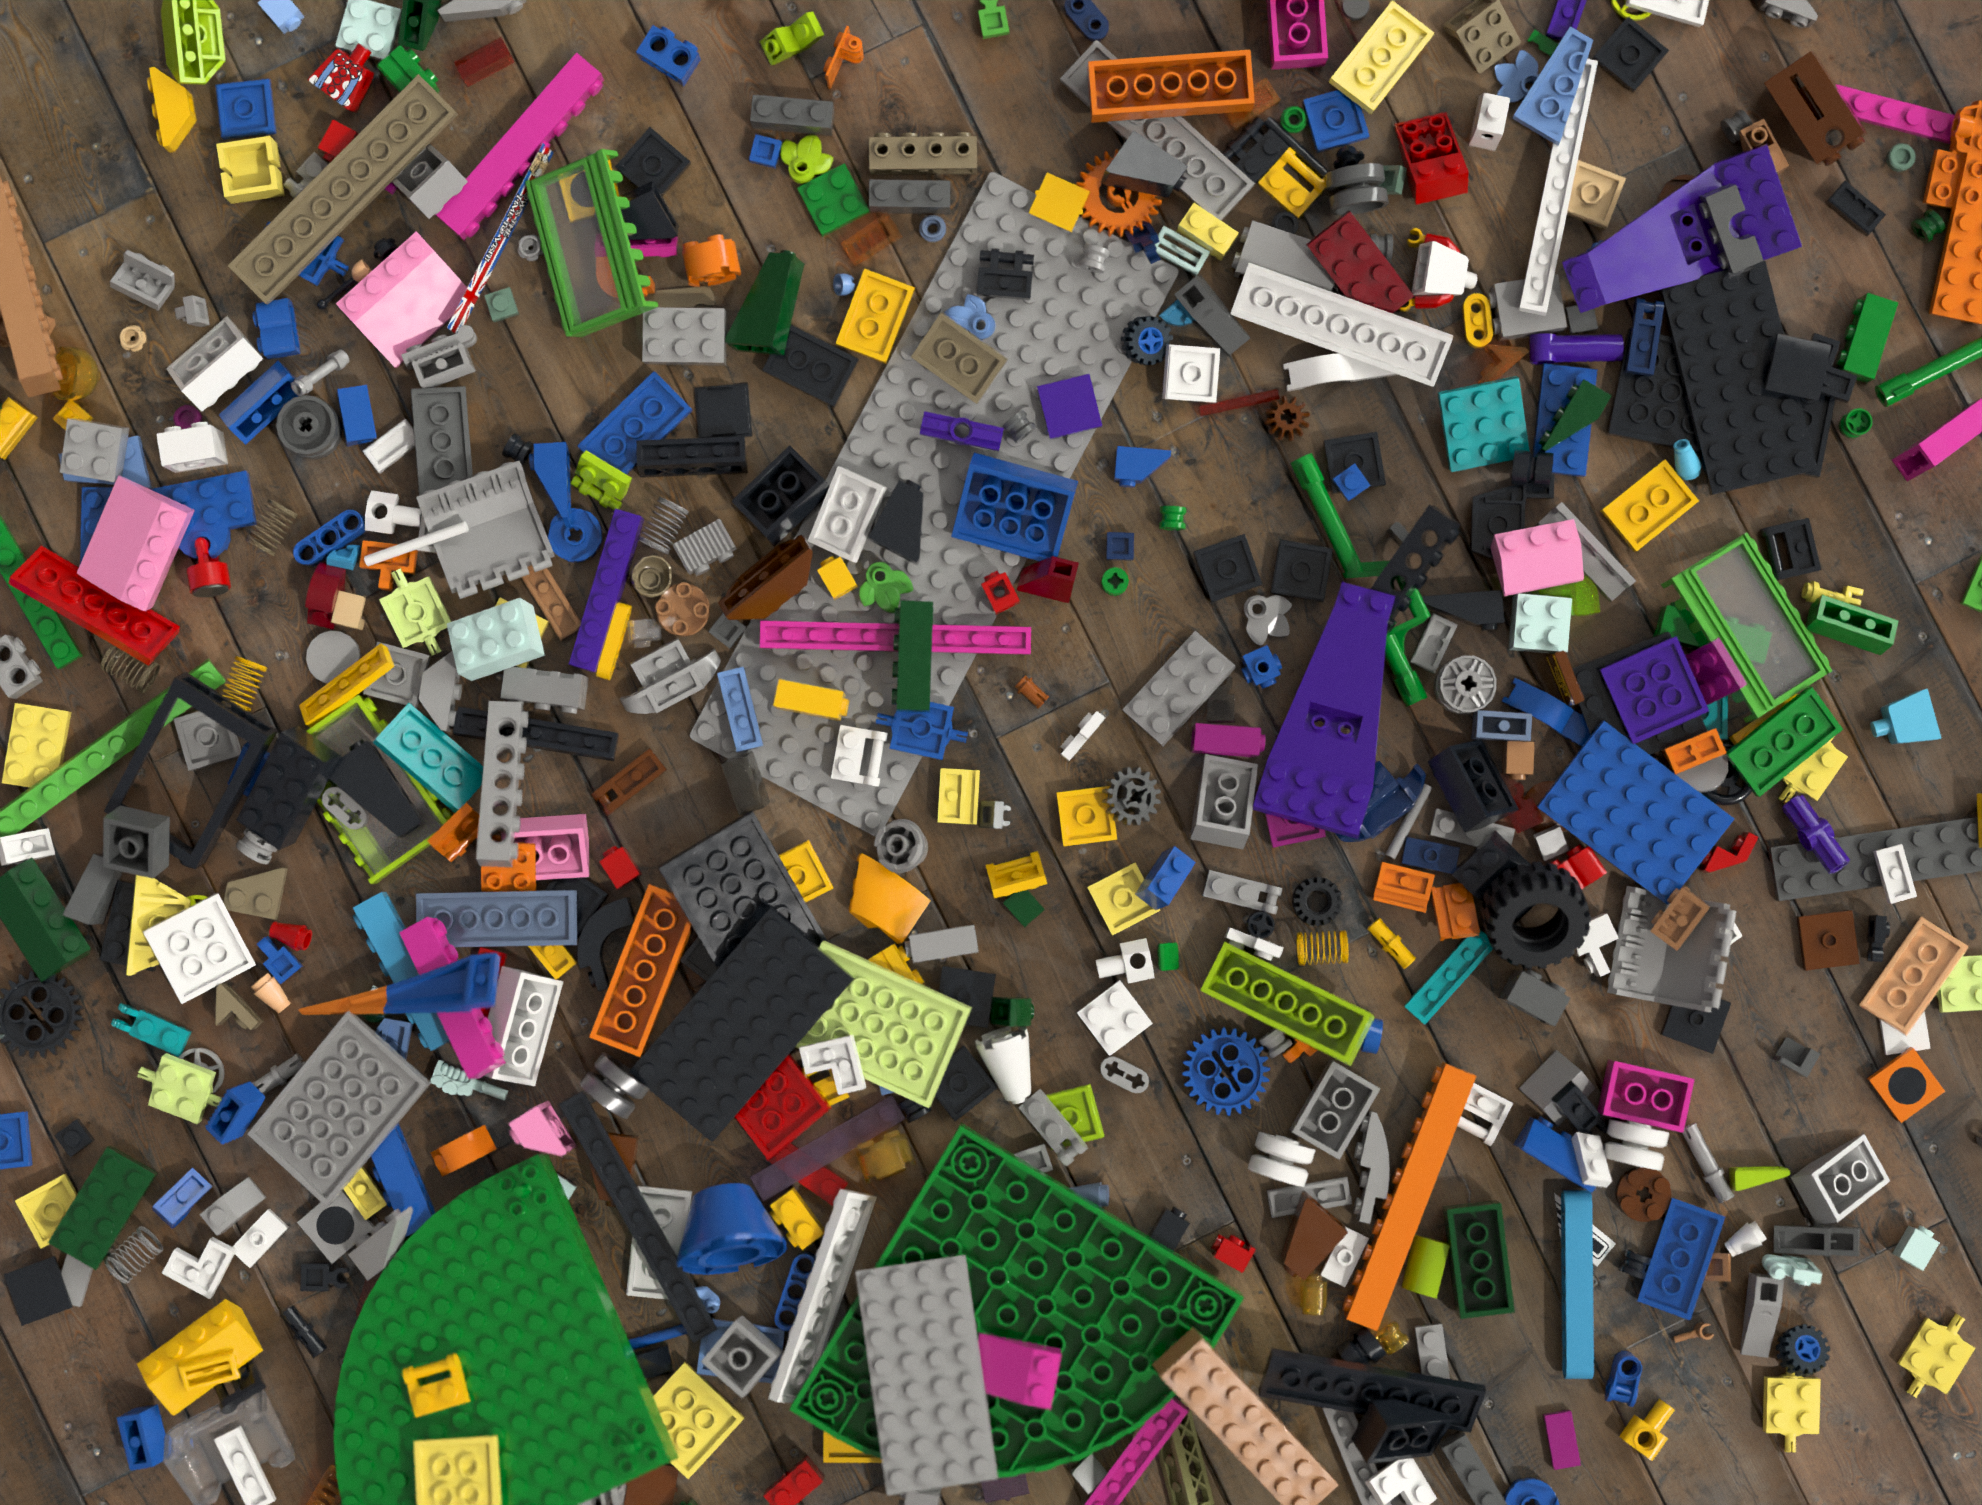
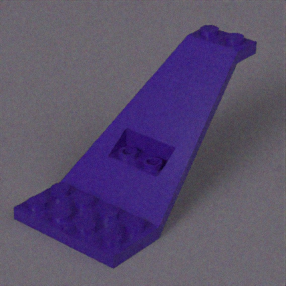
(1657, 246)
(1318, 771)

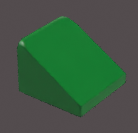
(1168, 956)

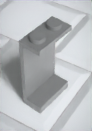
(1280, 253)

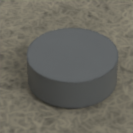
(1355, 9)

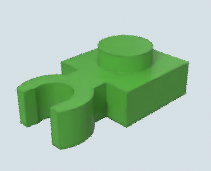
(992, 19)

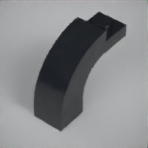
(594, 935)

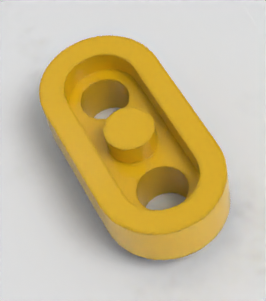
(1477, 321)

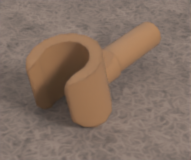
(1697, 1332)

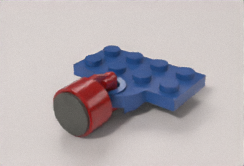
(219, 506)

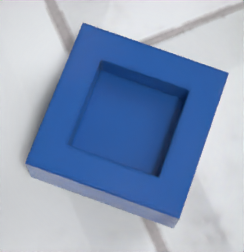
(765, 151)
(1351, 482)

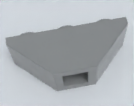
(440, 691)

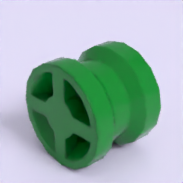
(1172, 518)
(1113, 585)

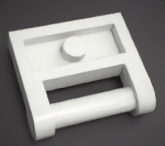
(850, 754)
(1489, 1107)

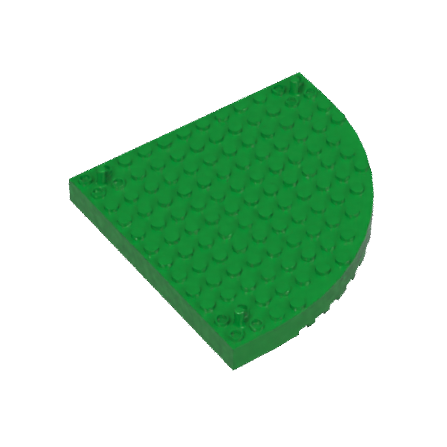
(1043, 1274)
(538, 1345)

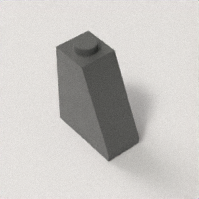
(93, 893)

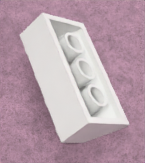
(522, 1022)

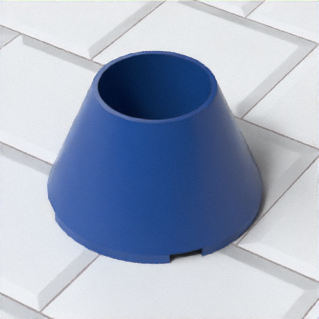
(728, 1230)

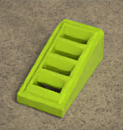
(1747, 1177)

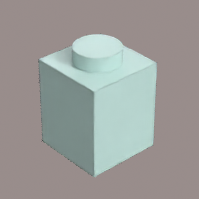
(1916, 1247)

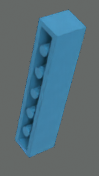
(383, 927)

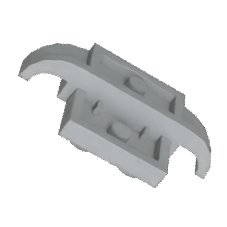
(668, 677)

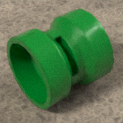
(1860, 421)

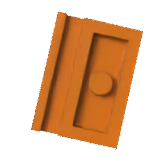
(1403, 887)
(1454, 912)

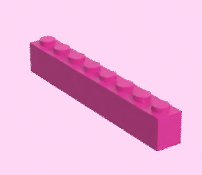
(520, 145)

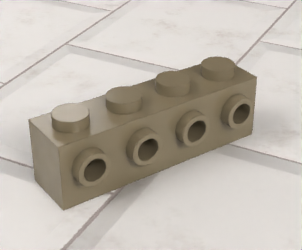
(923, 155)

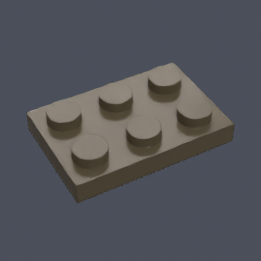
(959, 358)

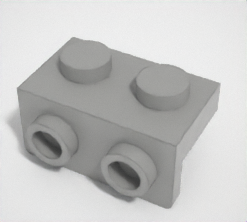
(143, 280)

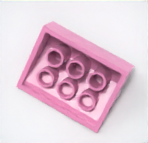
(404, 299)
(135, 543)

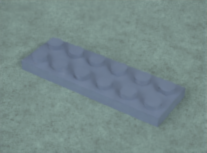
(503, 917)

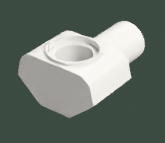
(395, 513)
(1121, 963)

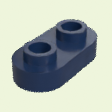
(1085, 17)

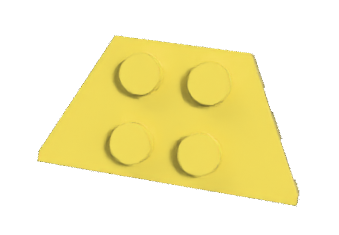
(151, 905)

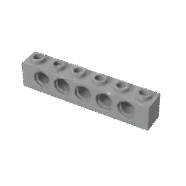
(500, 716)

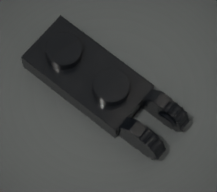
(1578, 1109)

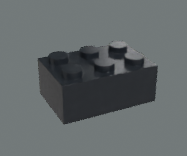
(781, 495)

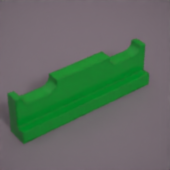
(1545, 44)

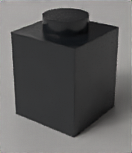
(1170, 1227)

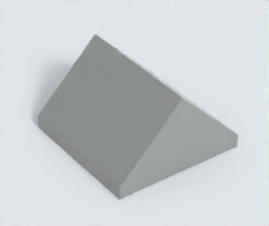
(1550, 1080)

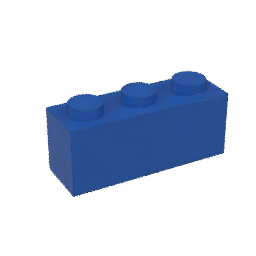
(259, 403)

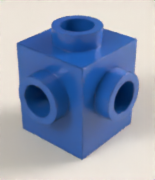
(1261, 657)

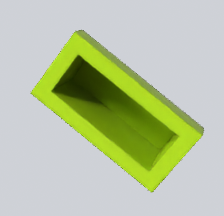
(1425, 1266)

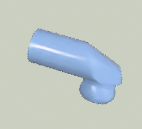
(709, 1298)

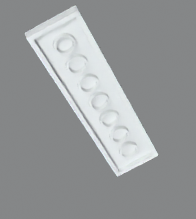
(1341, 324)
(823, 1292)

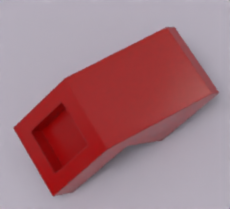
(1720, 858)

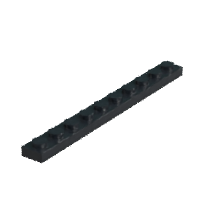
(637, 1216)

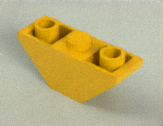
(172, 108)

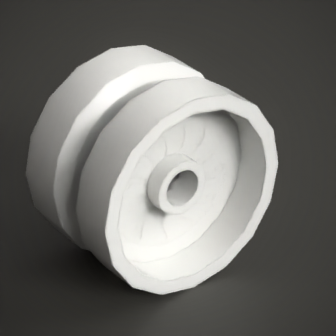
(1635, 1144)
(1282, 1156)

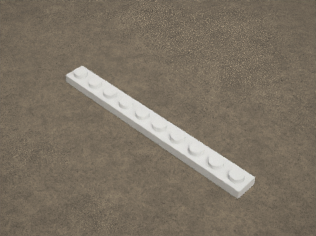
(1556, 201)

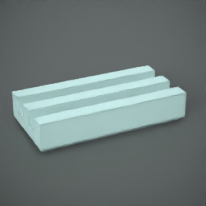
(1186, 242)

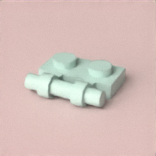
(1799, 1268)

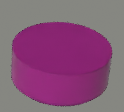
(186, 415)

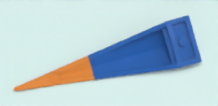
(451, 988)

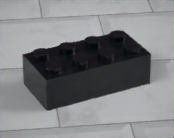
(288, 787)

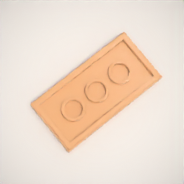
(1913, 976)

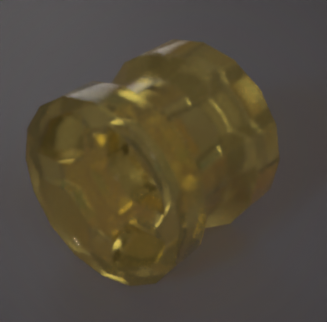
(1392, 1337)

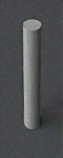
(1407, 823)

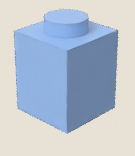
(282, 13)

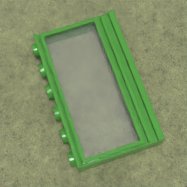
(588, 245)
(1746, 607)

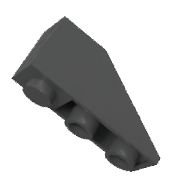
(1212, 314)

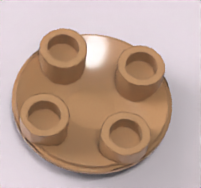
(683, 609)

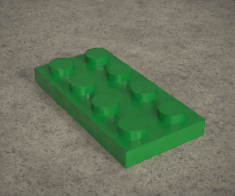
(1783, 741)

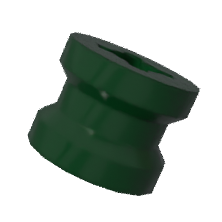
(1928, 226)

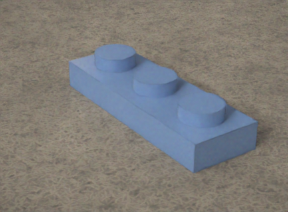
(740, 709)

